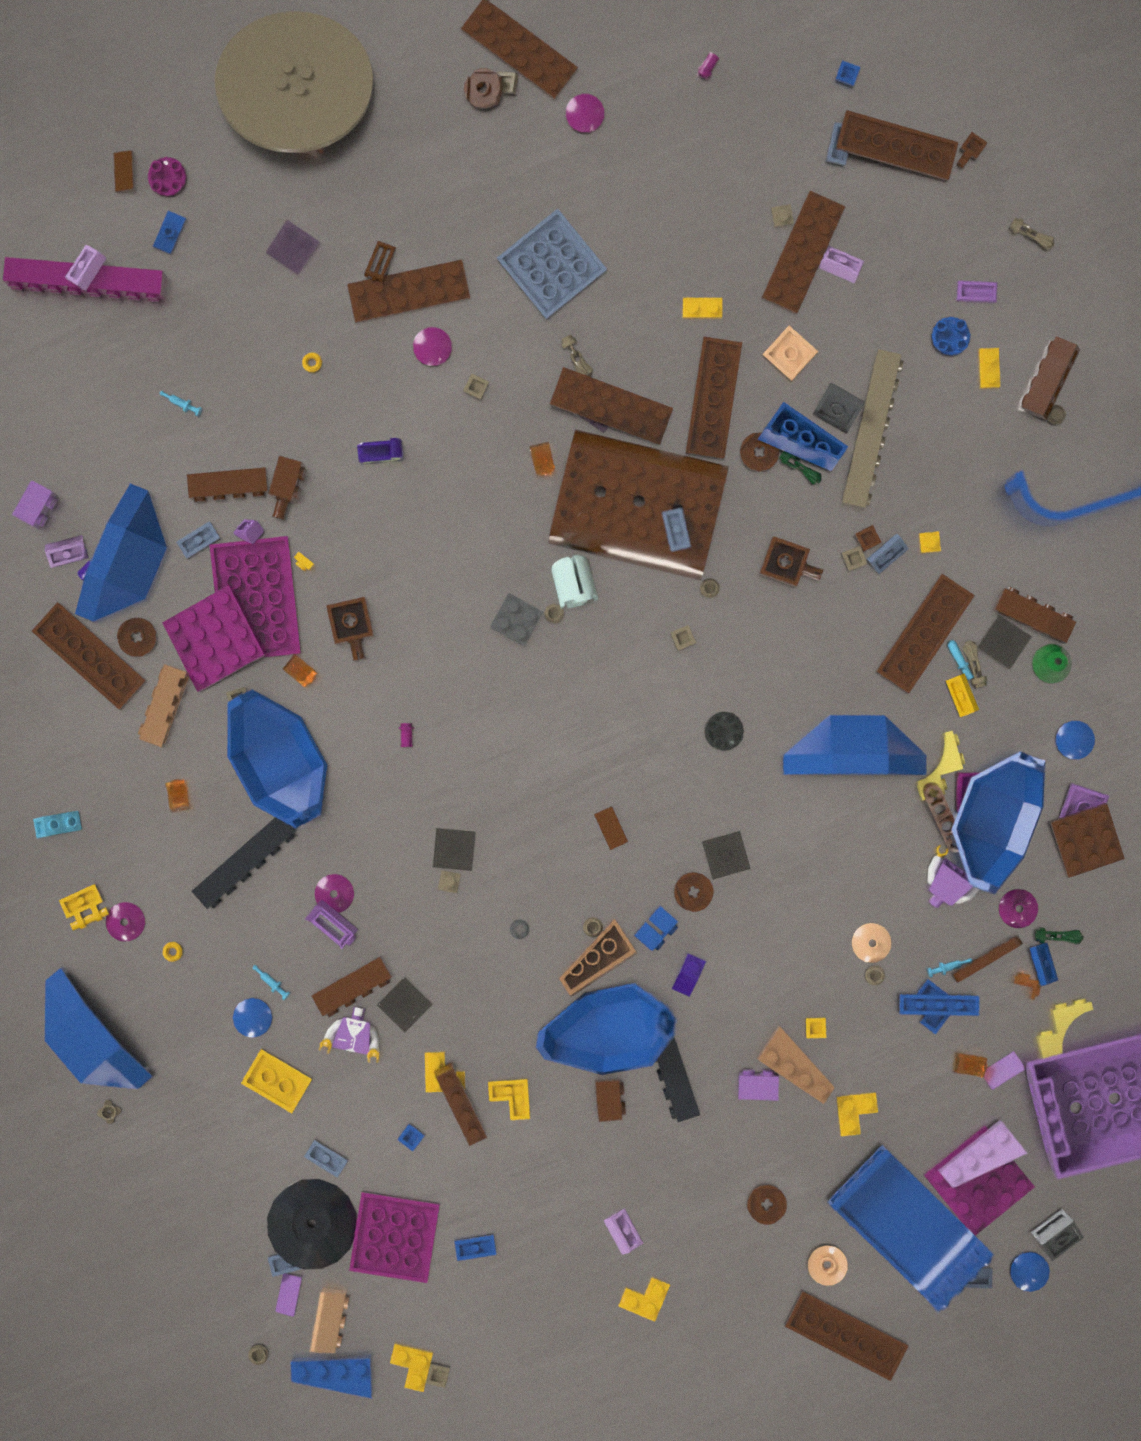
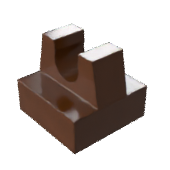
(868, 538)

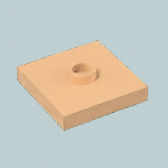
(790, 353)

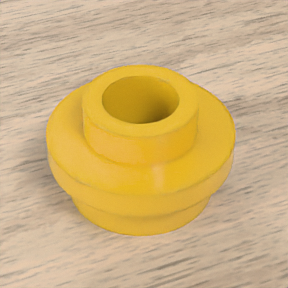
(307, 358)
(168, 956)

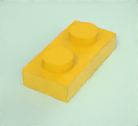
(702, 307)
(989, 368)
(962, 695)

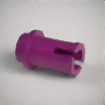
(708, 65)
(406, 735)

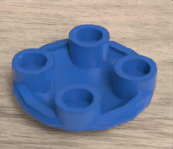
(951, 335)
(1075, 740)
(252, 1017)
(1030, 1271)

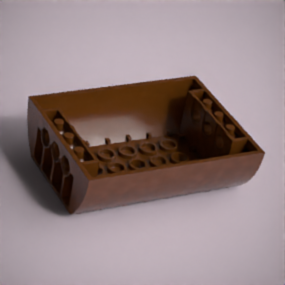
(630, 533)

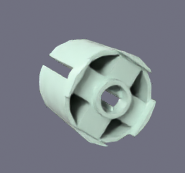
(574, 581)

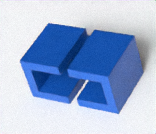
(664, 922)

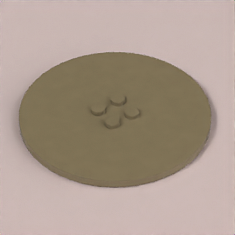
(293, 82)

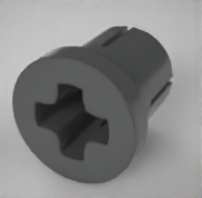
(524, 925)

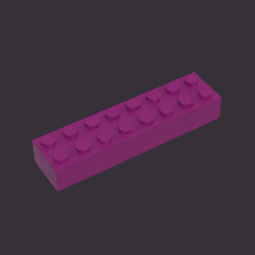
(109, 280)

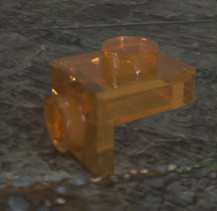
(542, 458)
(300, 670)
(178, 795)
(1024, 979)
(970, 1065)

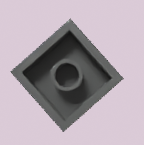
(516, 620)

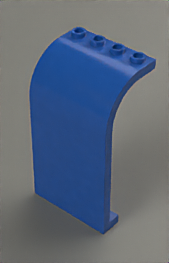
(1032, 511)
(911, 1228)

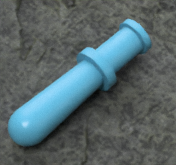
(963, 665)

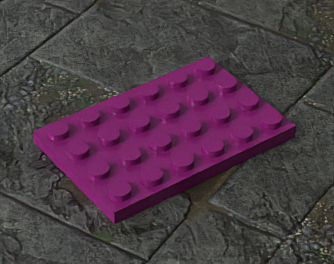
(264, 588)

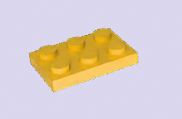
(276, 1081)

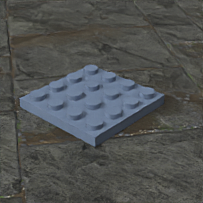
(551, 264)

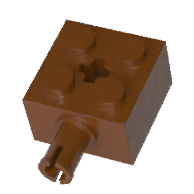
(286, 484)
(795, 555)
(343, 632)

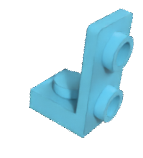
(57, 824)

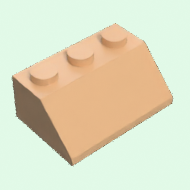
(329, 1321)

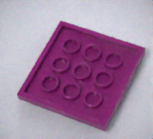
(214, 638)
(983, 1197)
(394, 1237)

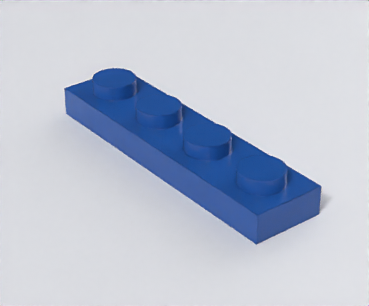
(939, 1004)

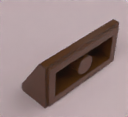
(124, 171)
(611, 828)

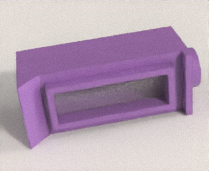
(332, 924)

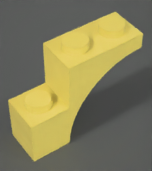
(950, 762)
(1063, 1015)

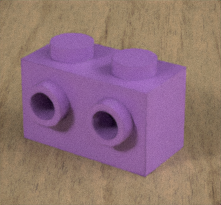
(758, 1085)

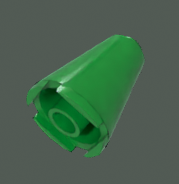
(1044, 663)

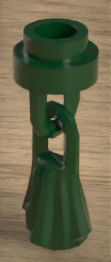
(813, 476)
(1073, 936)

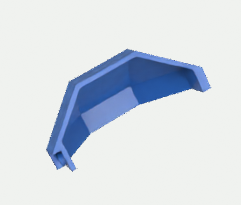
(125, 558)
(855, 747)
(275, 758)
(999, 819)
(609, 1031)
(84, 1041)

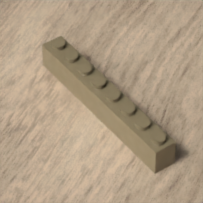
(871, 429)

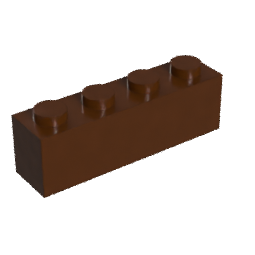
(1050, 378)
(227, 483)
(1035, 616)
(351, 986)
(460, 1104)

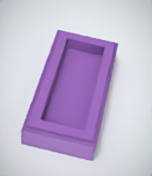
(977, 291)

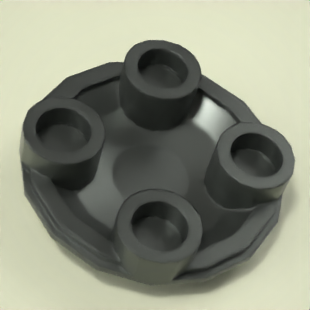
(724, 731)

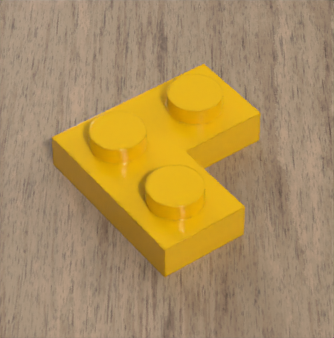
(435, 1061)
(516, 1092)
(849, 1109)
(647, 1304)
(418, 1363)

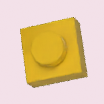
(929, 542)
(303, 562)
(815, 1027)

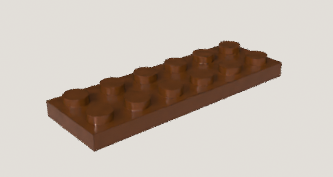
(519, 48)
(897, 145)
(803, 252)
(409, 291)
(713, 397)
(611, 406)
(925, 633)
(88, 656)
(846, 1335)

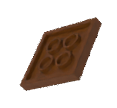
(1087, 840)

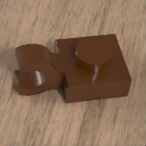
(972, 148)

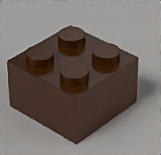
(609, 1099)

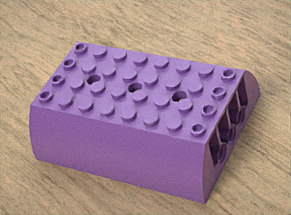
(1101, 1131)

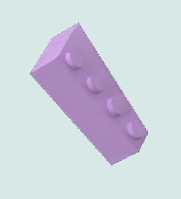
(982, 1155)

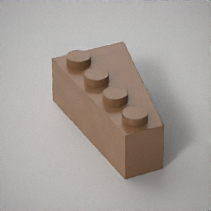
(163, 705)
(600, 958)
(790, 1062)

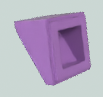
(249, 530)

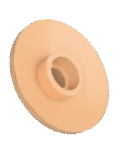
(861, 940)
(830, 1275)

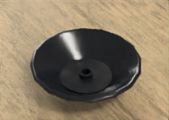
(333, 1227)

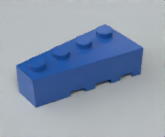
(802, 438)
(339, 1374)

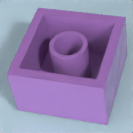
(35, 505)

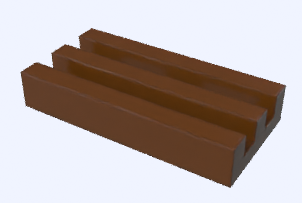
(375, 275)

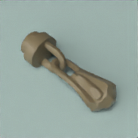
(1045, 240)
(581, 365)
(971, 652)

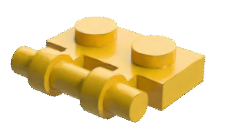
(81, 901)

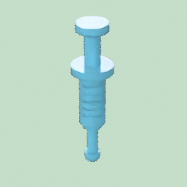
(186, 405)
(943, 968)
(272, 983)

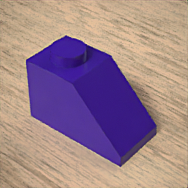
(688, 974)

